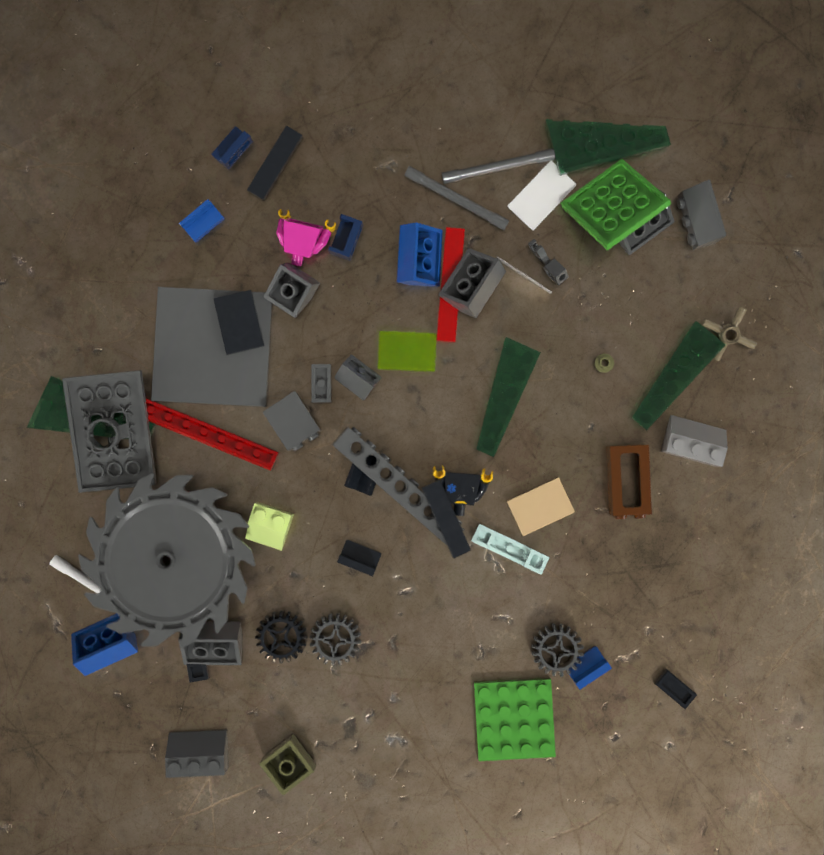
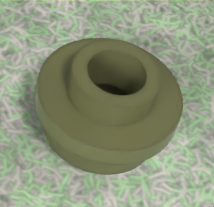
(598, 363)

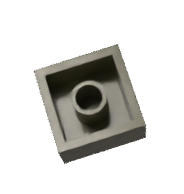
(287, 764)

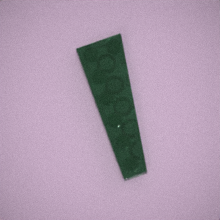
(687, 362)
(509, 383)

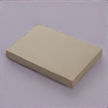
(540, 506)

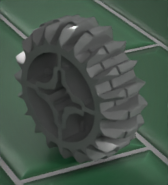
(327, 639)
(548, 648)

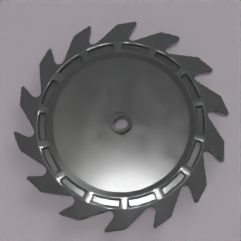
(132, 567)

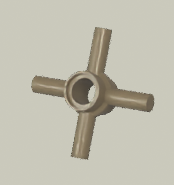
(736, 337)

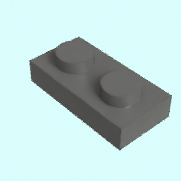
(321, 383)

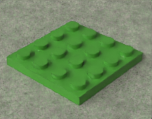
(615, 204)
(514, 719)

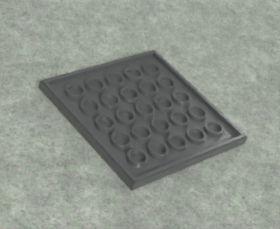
(192, 357)

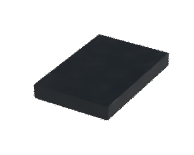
(239, 322)

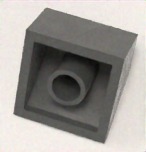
(291, 289)

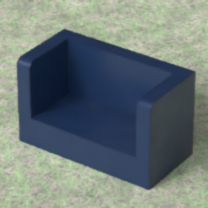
(346, 237)

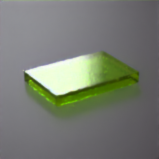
(407, 351)

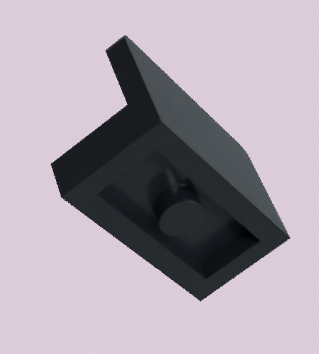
(360, 481)
(359, 557)

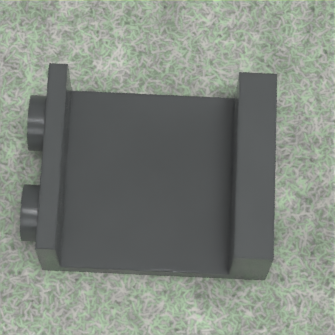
(292, 422)

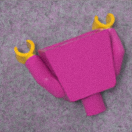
(301, 237)

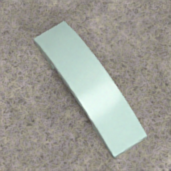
(510, 549)

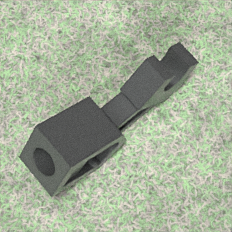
(551, 267)

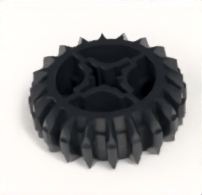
(271, 650)

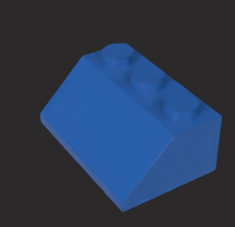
(419, 255)
(100, 646)

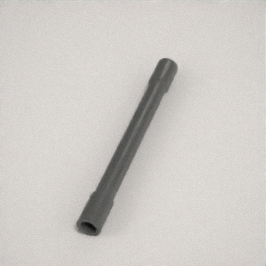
(537, 157)
(421, 178)

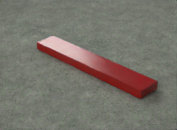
(452, 255)

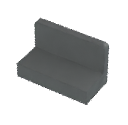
(357, 377)

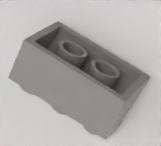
(695, 441)

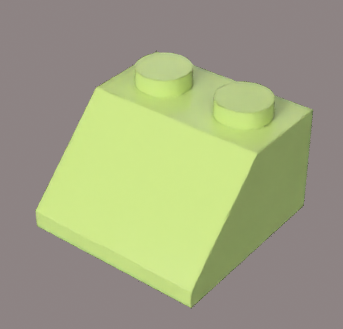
(268, 525)

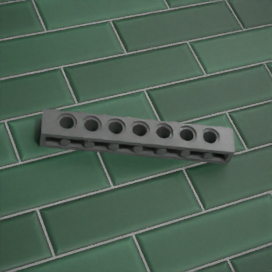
(343, 445)

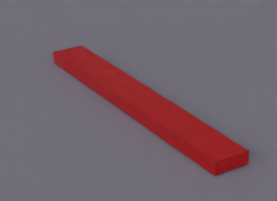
(211, 435)

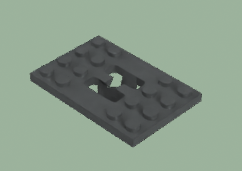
(105, 396)

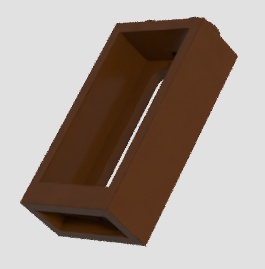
(615, 485)

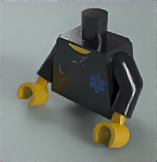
(463, 488)

